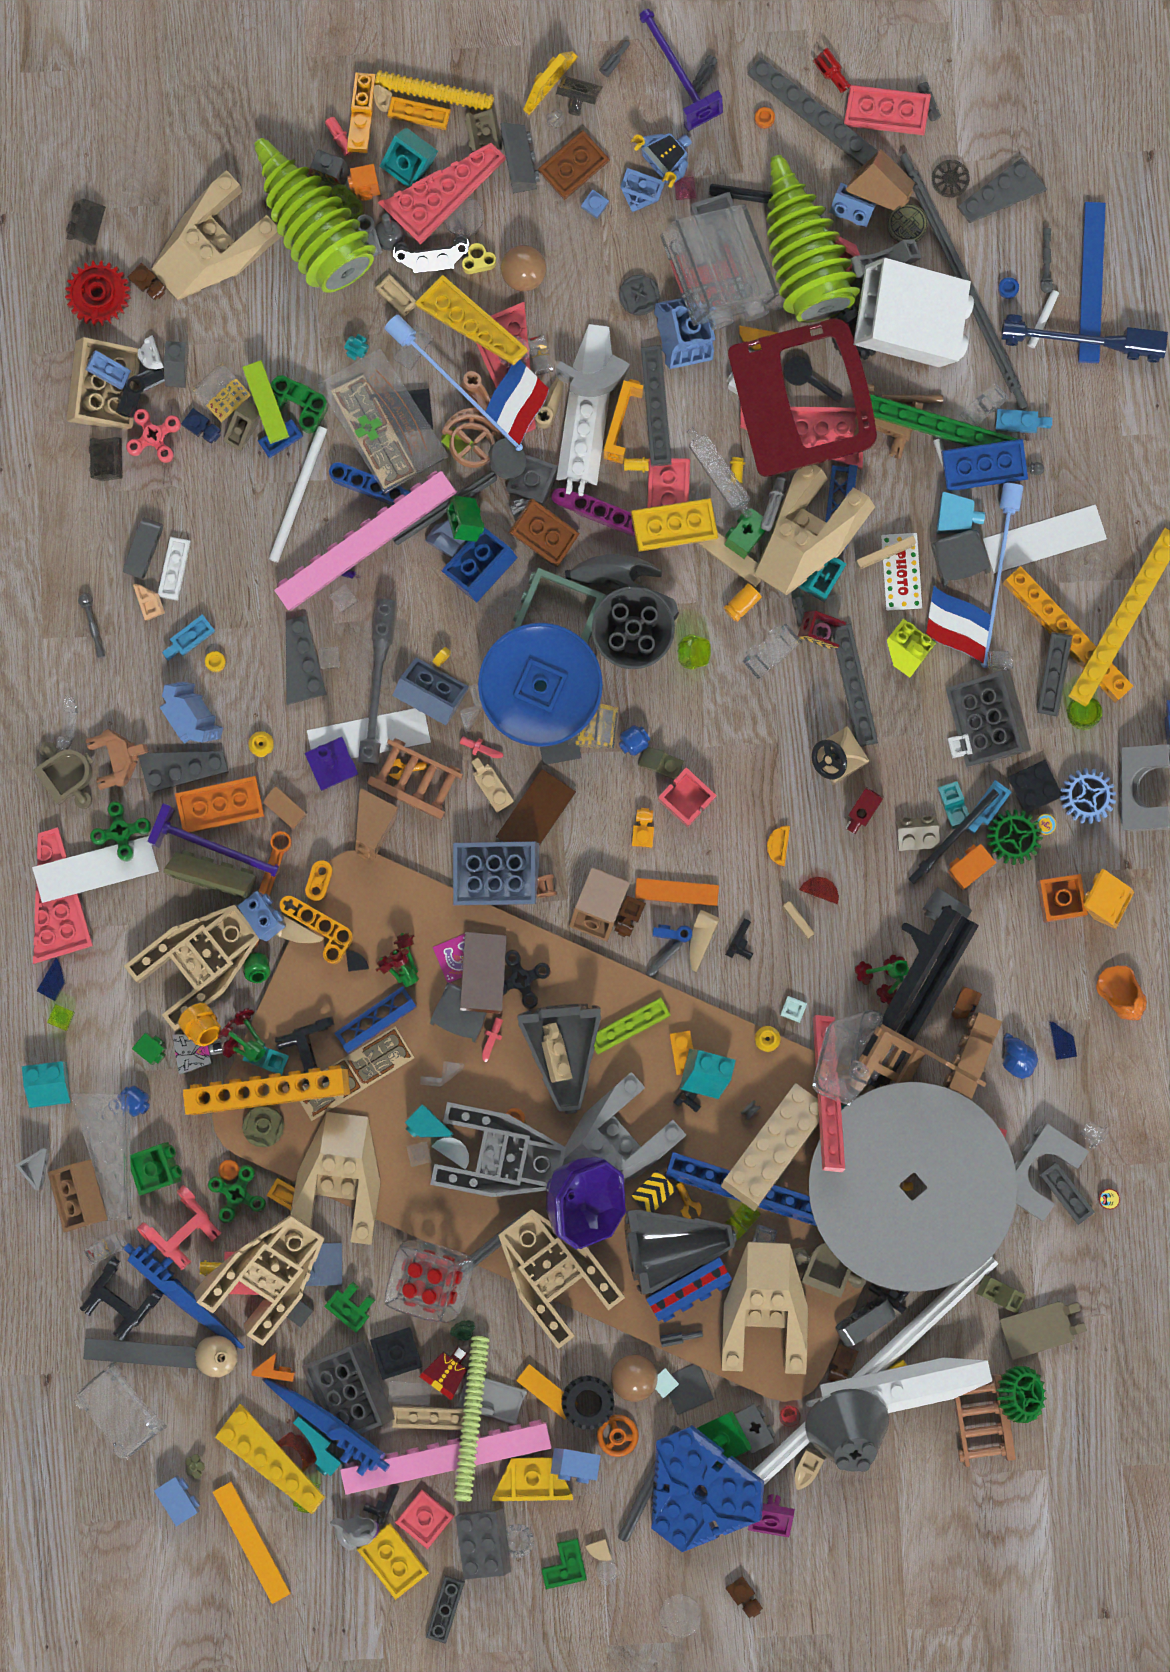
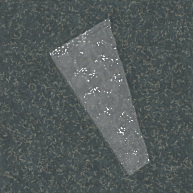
(107, 1136)

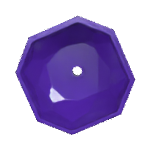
(585, 1201)

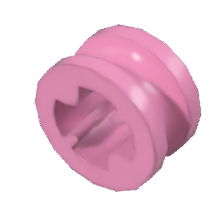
(822, 626)

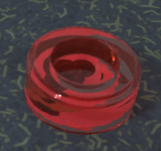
(789, 1416)

